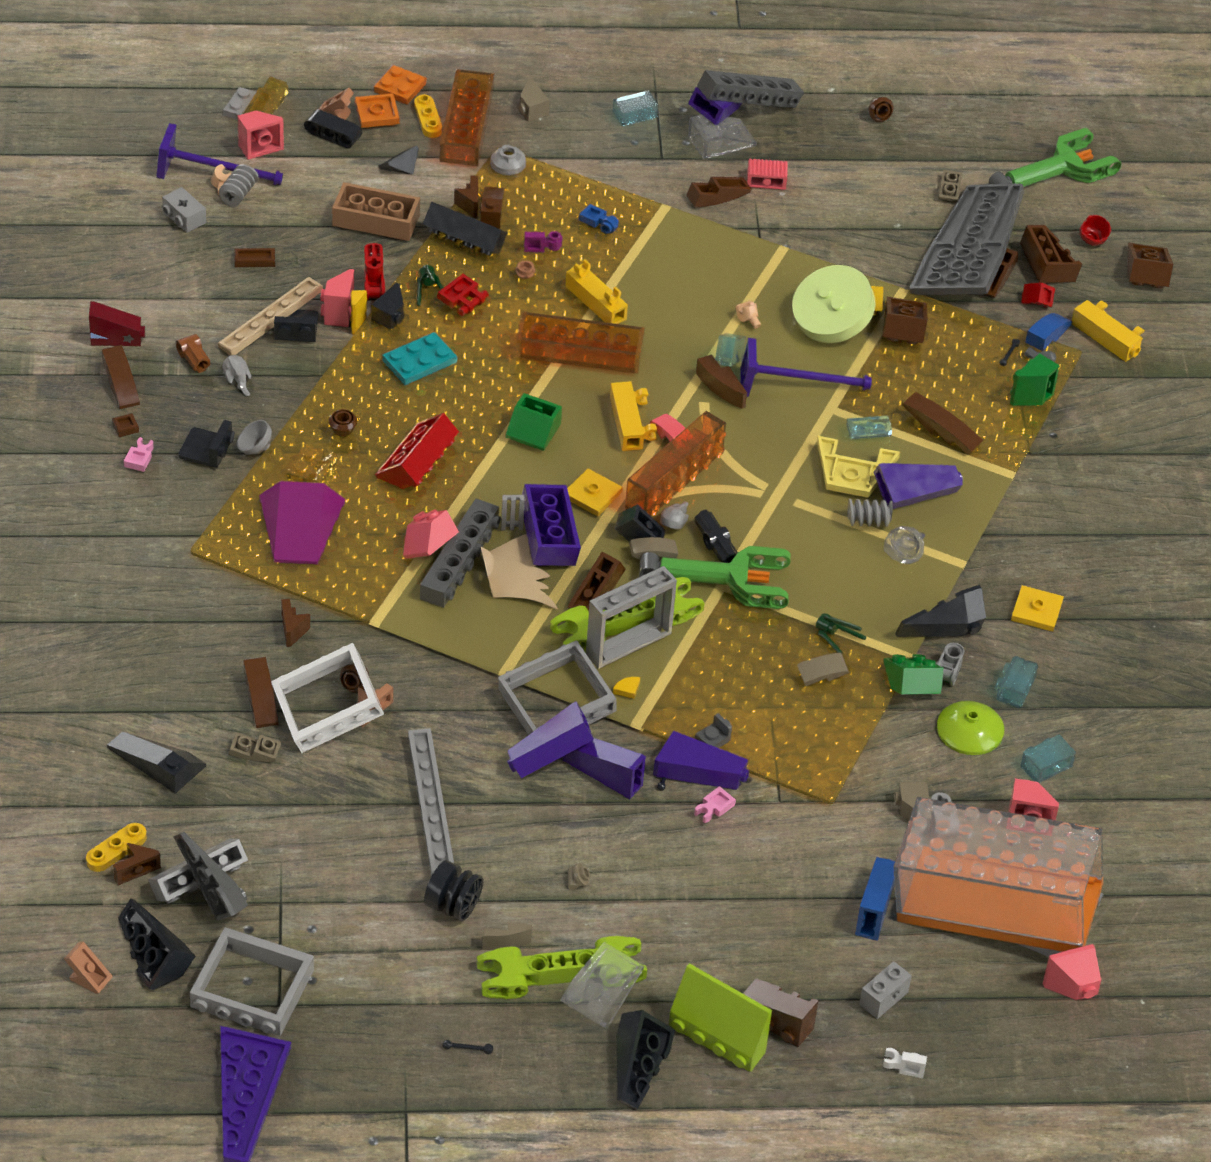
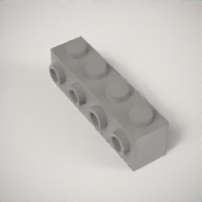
(179, 879)

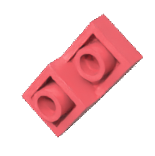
(667, 426)

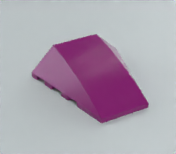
(300, 520)

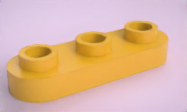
(428, 116)
(113, 853)

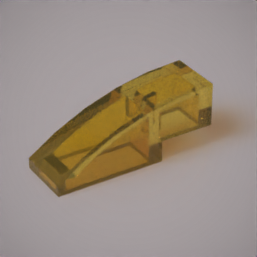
(269, 97)

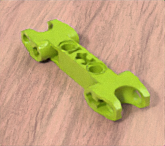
(577, 617)
(520, 971)

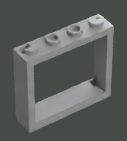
(656, 583)
(548, 662)
(262, 951)

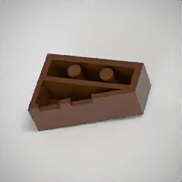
(1047, 256)

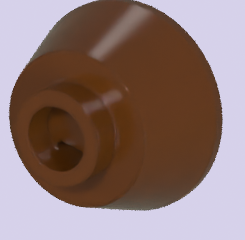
(880, 109)
(343, 422)
(350, 678)

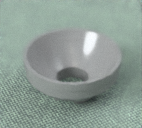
(508, 164)
(255, 438)

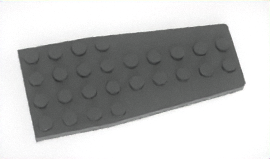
(970, 242)

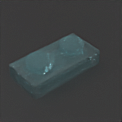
(869, 427)

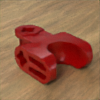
(373, 273)

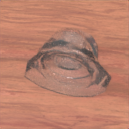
(905, 544)

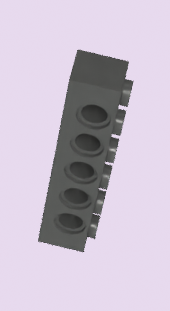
(750, 89)
(459, 553)

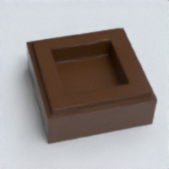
(125, 425)

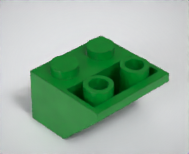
(1034, 382)
(534, 421)
(914, 674)

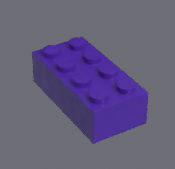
(550, 525)

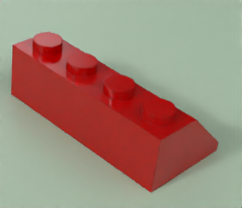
(418, 452)

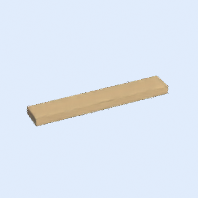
(264, 320)

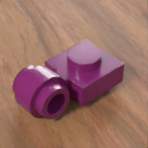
(537, 241)

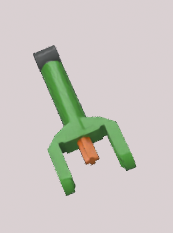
(1064, 162)
(732, 574)

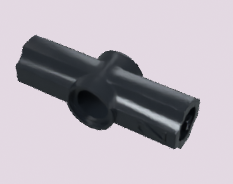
(715, 536)

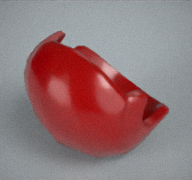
(1095, 230)

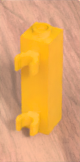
(596, 294)
(1106, 330)
(627, 417)

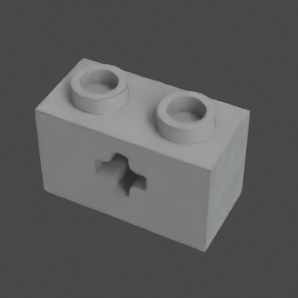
(184, 209)
(885, 990)

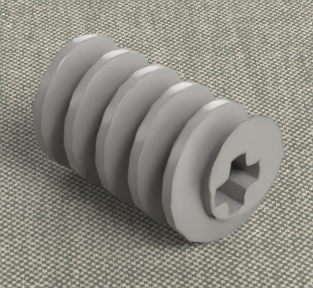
(238, 185)
(870, 513)

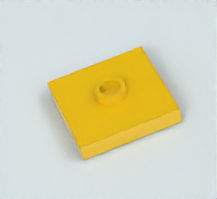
(593, 492)
(1037, 608)

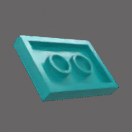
(419, 358)

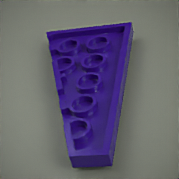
(249, 1080)

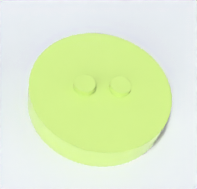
(833, 304)

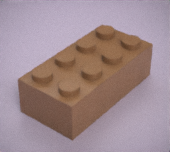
(376, 211)

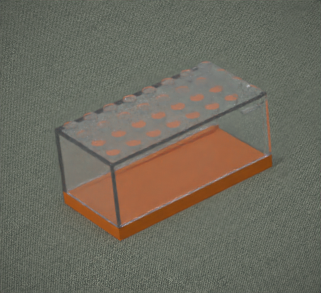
(999, 875)

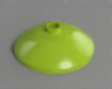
(970, 728)

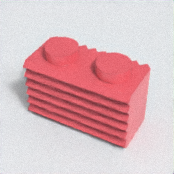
(767, 174)

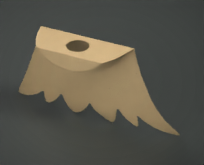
(513, 572)

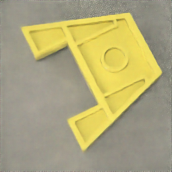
(847, 473)

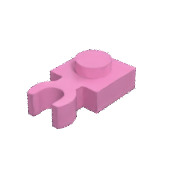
(139, 457)
(716, 803)

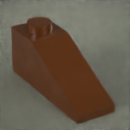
(492, 206)
(599, 580)

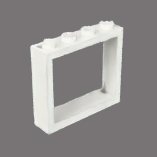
(339, 722)

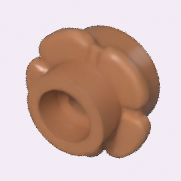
(525, 269)

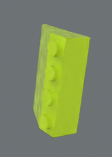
(720, 1018)

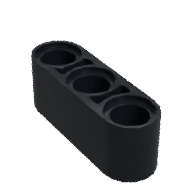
(333, 128)

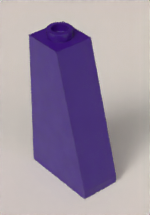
(713, 110)
(916, 482)
(550, 741)
(699, 763)
(610, 765)

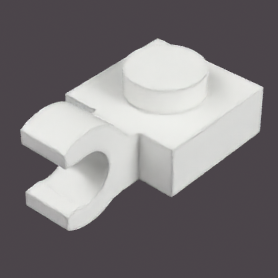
(909, 1063)

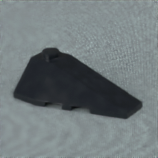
(955, 618)
(161, 762)
(157, 950)
(640, 1050)

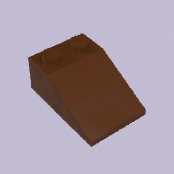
(1149, 265)
(905, 320)

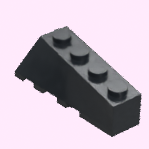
(464, 228)

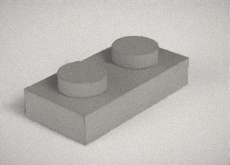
(238, 103)

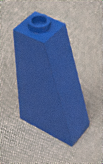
(876, 899)

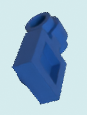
(594, 216)

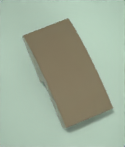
(950, 185)
(660, 546)
(822, 667)
(249, 748)
(516, 936)

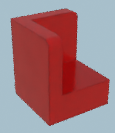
(1038, 294)

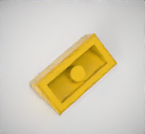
(358, 309)

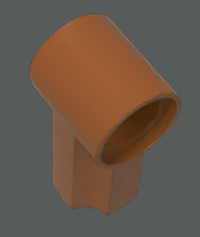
(191, 349)

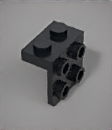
(297, 326)
(207, 446)

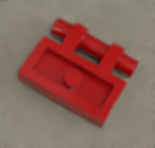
(457, 292)

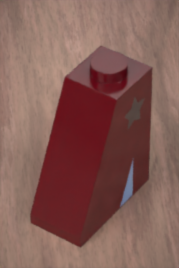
(114, 327)

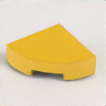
(627, 687)

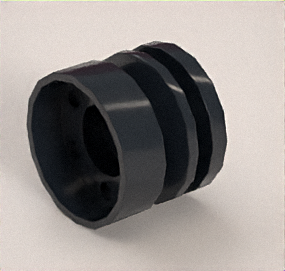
(453, 890)

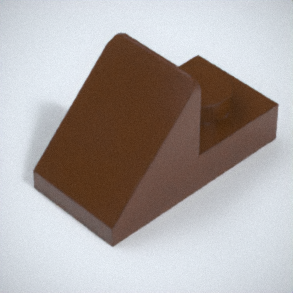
(468, 198)
(294, 625)
(139, 863)

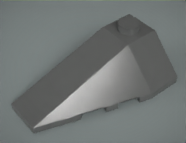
(217, 887)

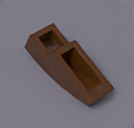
(717, 191)
(1003, 273)
(120, 377)
(721, 381)
(260, 692)

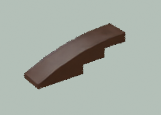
(938, 419)

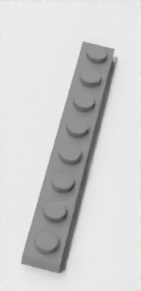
(430, 797)

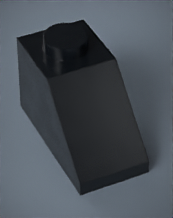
(389, 308)
(637, 523)

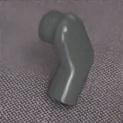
(1031, 353)

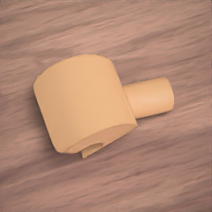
(218, 177)
(748, 311)

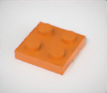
(401, 83)
(377, 110)

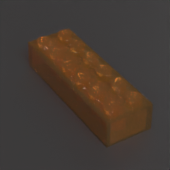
(466, 117)
(580, 342)
(676, 464)

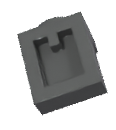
(717, 733)

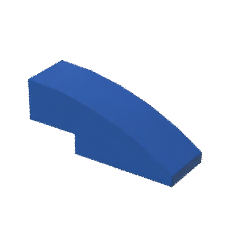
(1046, 330)

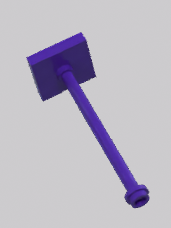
(168, 151)
(750, 368)

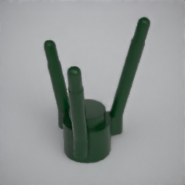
(427, 277)
(829, 625)

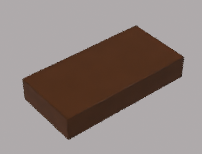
(254, 257)

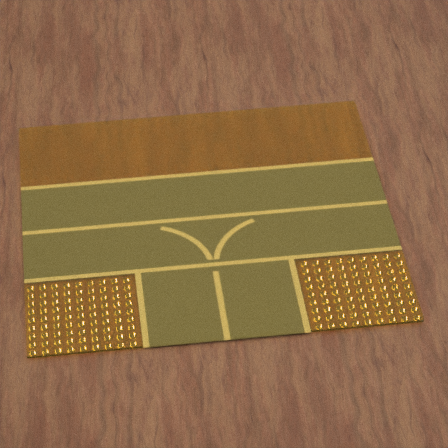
(765, 488)

